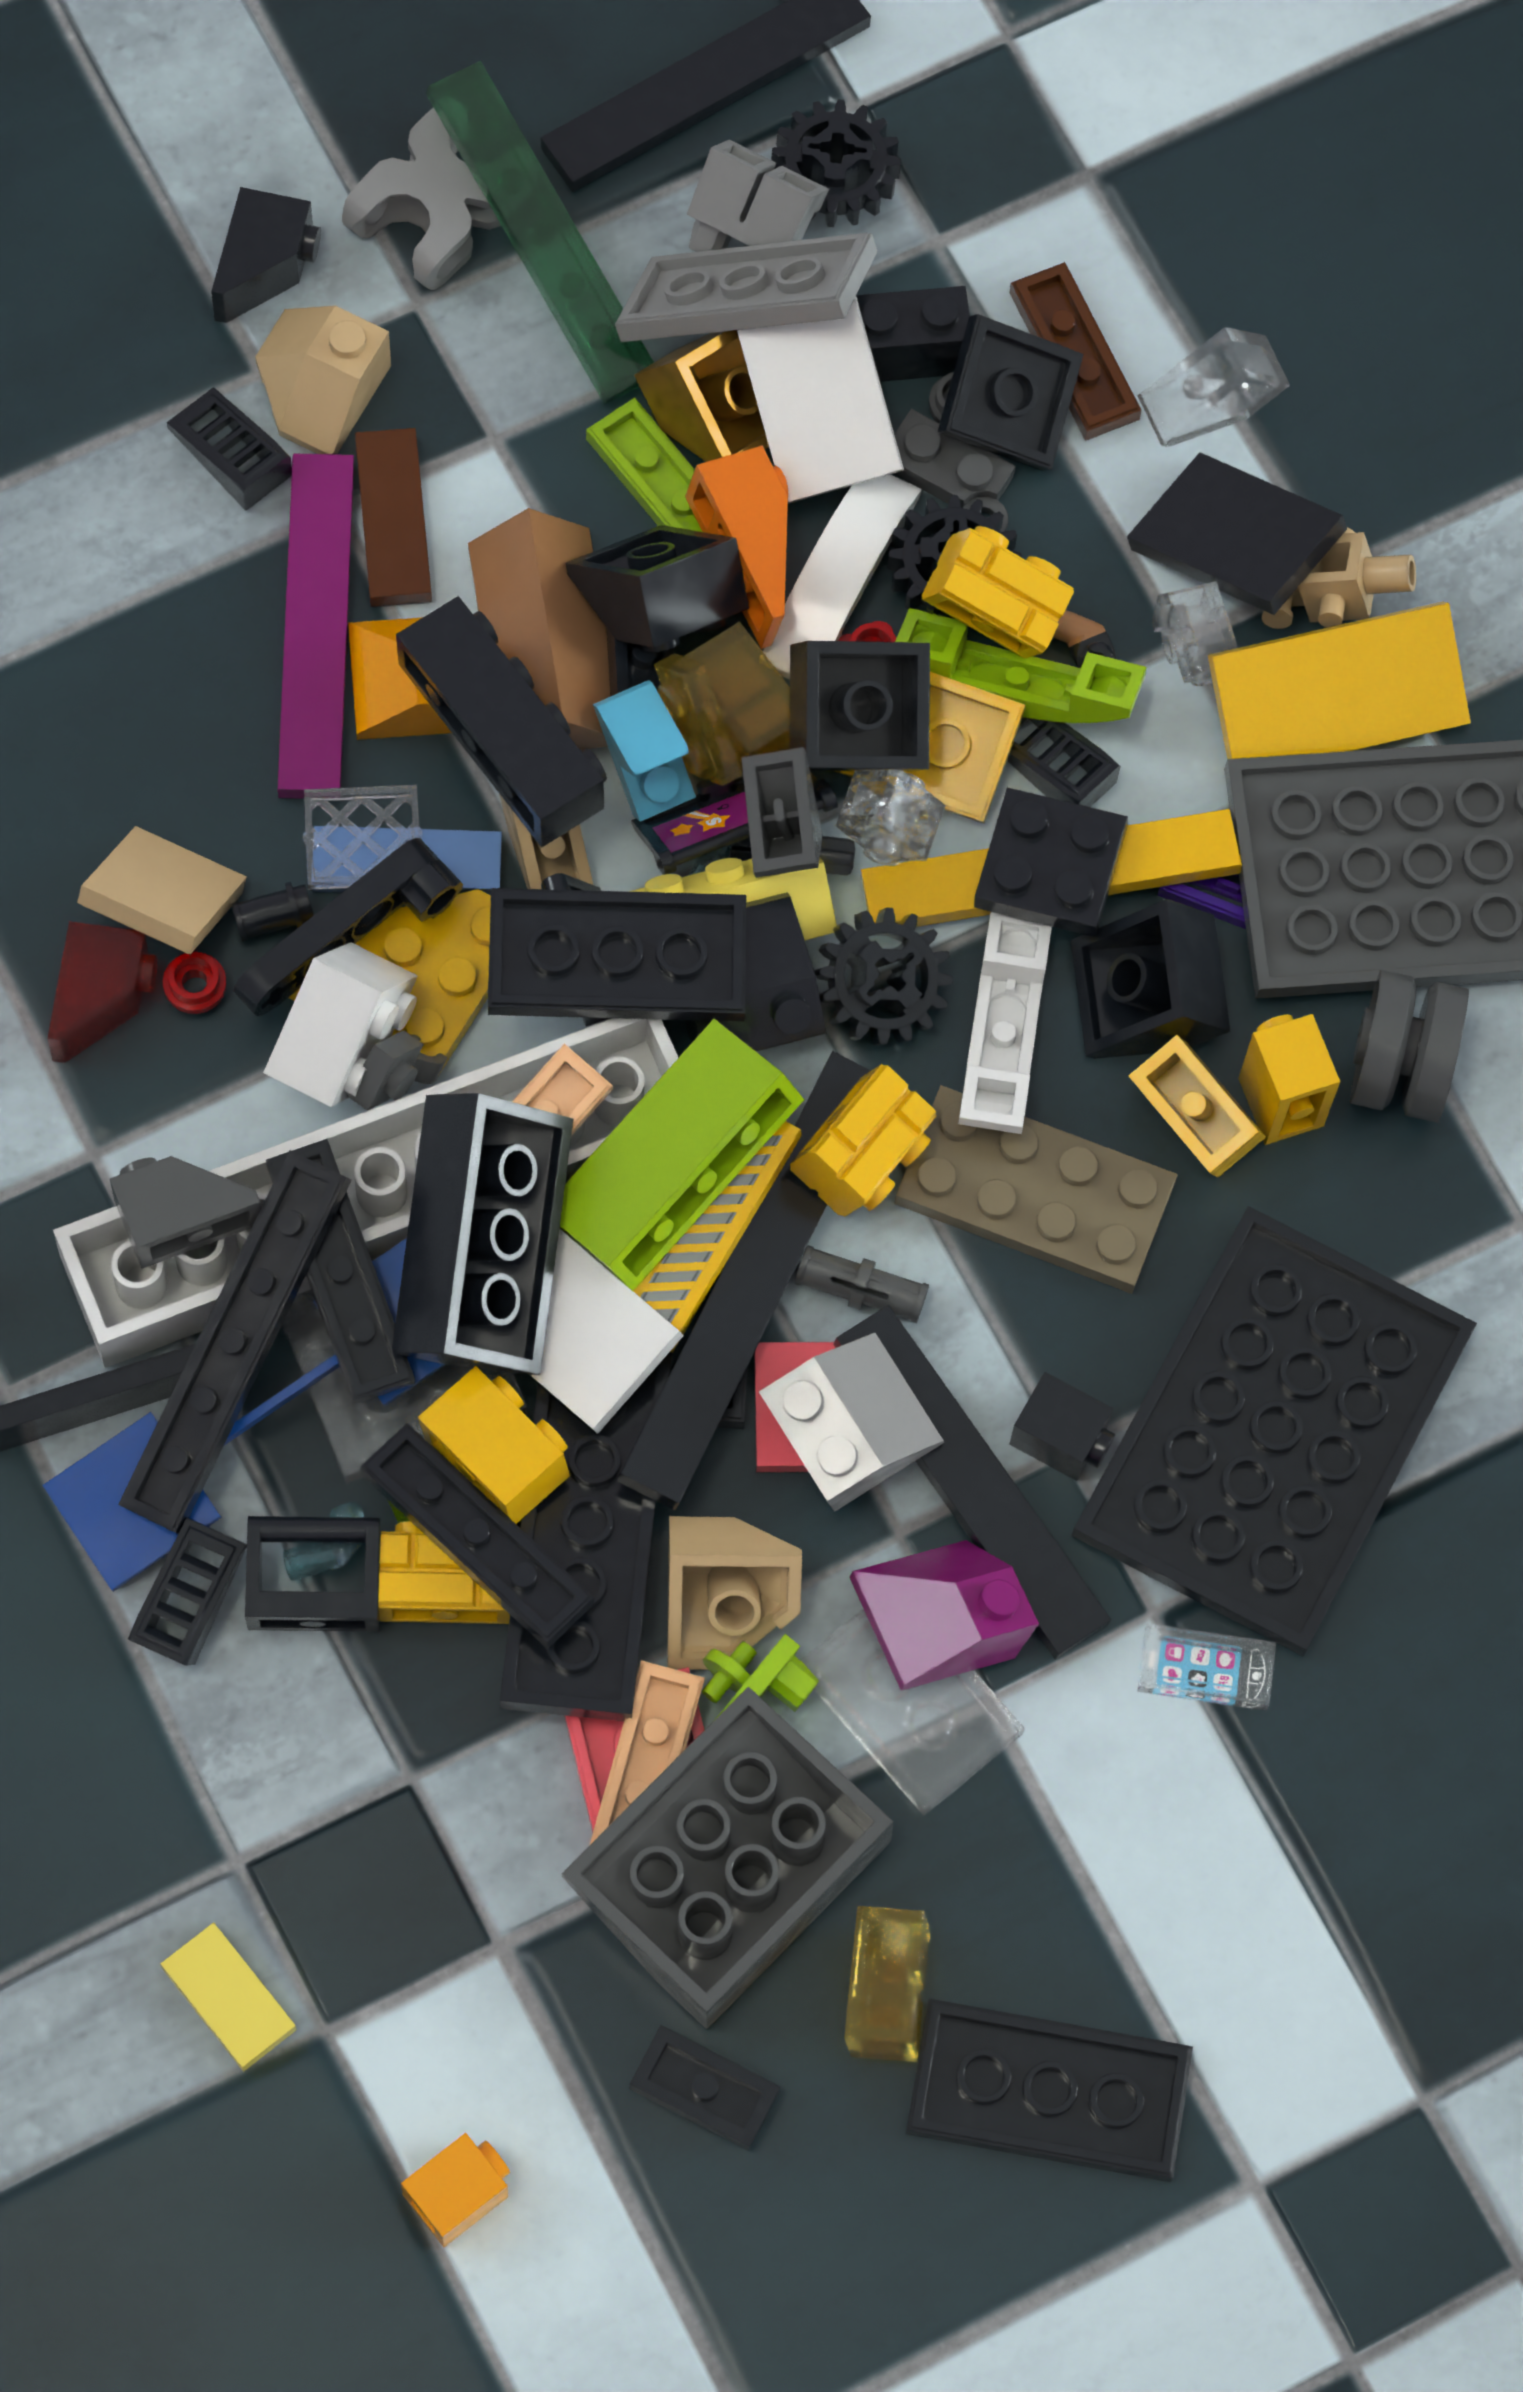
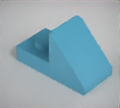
(645, 750)

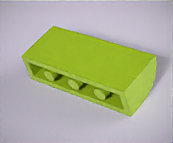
(675, 1153)

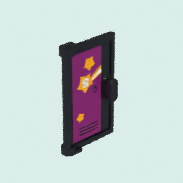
(708, 822)

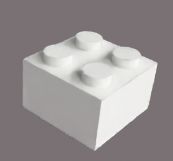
(337, 1017)

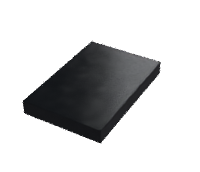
(1237, 532)

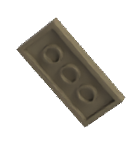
(1039, 1193)

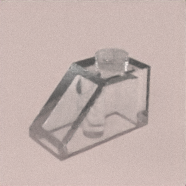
(1214, 387)

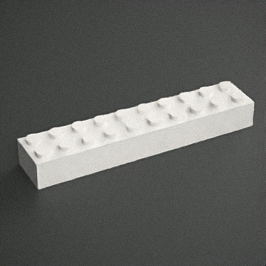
(378, 1150)

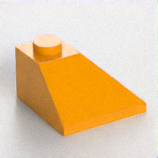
(383, 694)

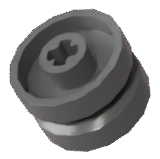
(1399, 1044)

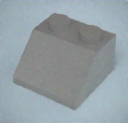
(851, 1418)

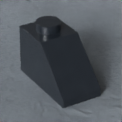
(263, 251)

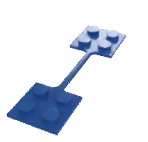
(91, 1488)

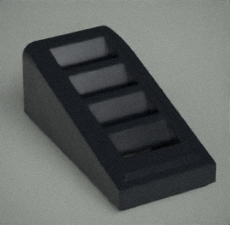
(244, 487)
(1100, 767)
(155, 1606)

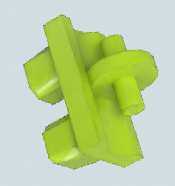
(778, 1673)

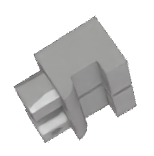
(750, 200)

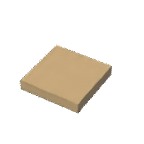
(162, 890)

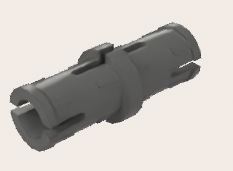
(861, 1283)

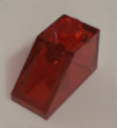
(98, 986)

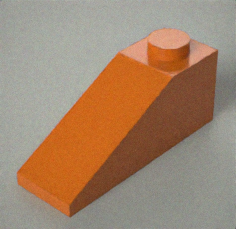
(748, 501)

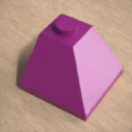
(944, 1612)

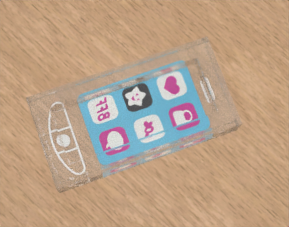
(1206, 1666)

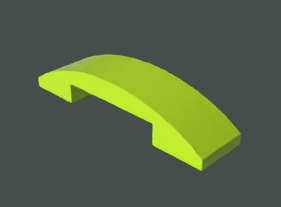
(1050, 690)

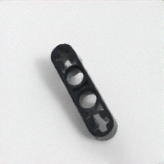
(407, 877)

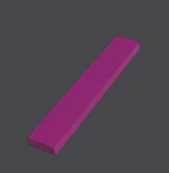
(316, 624)

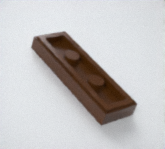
(1058, 313)
(393, 517)

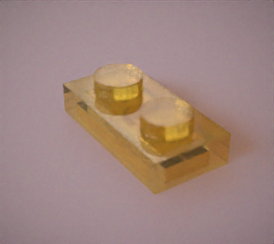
(696, 713)

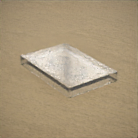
(920, 1736)

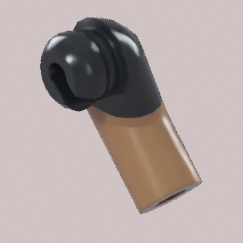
(1083, 636)

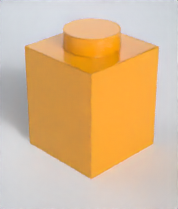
(457, 2187)

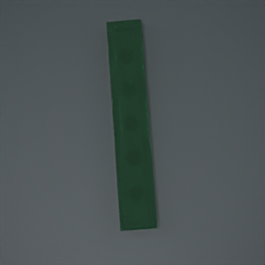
(539, 228)

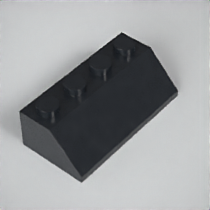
(482, 1233)

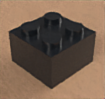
(860, 704)

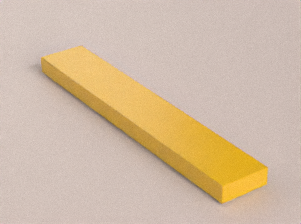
(1150, 857)

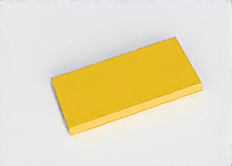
(1342, 686)

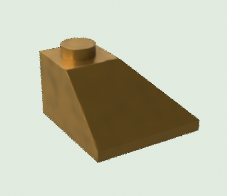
(705, 397)

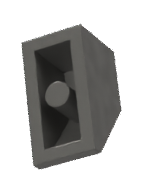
(179, 1207)

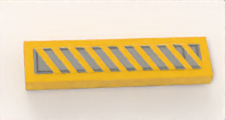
(693, 1264)

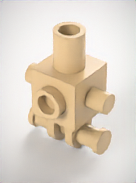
(1345, 583)

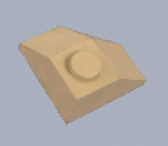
(321, 373)
(726, 1587)

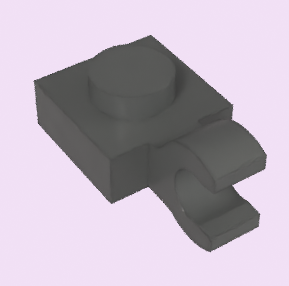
(393, 1069)

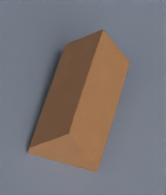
(543, 615)

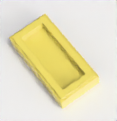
(228, 1996)

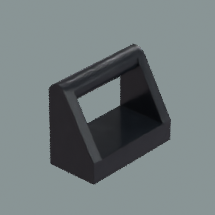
(312, 1609)

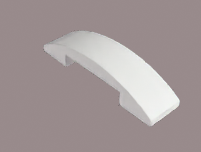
(842, 564)
(1005, 1024)

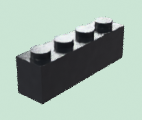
(502, 720)

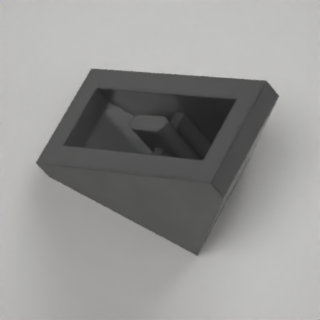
(781, 812)

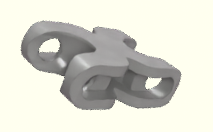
(428, 191)

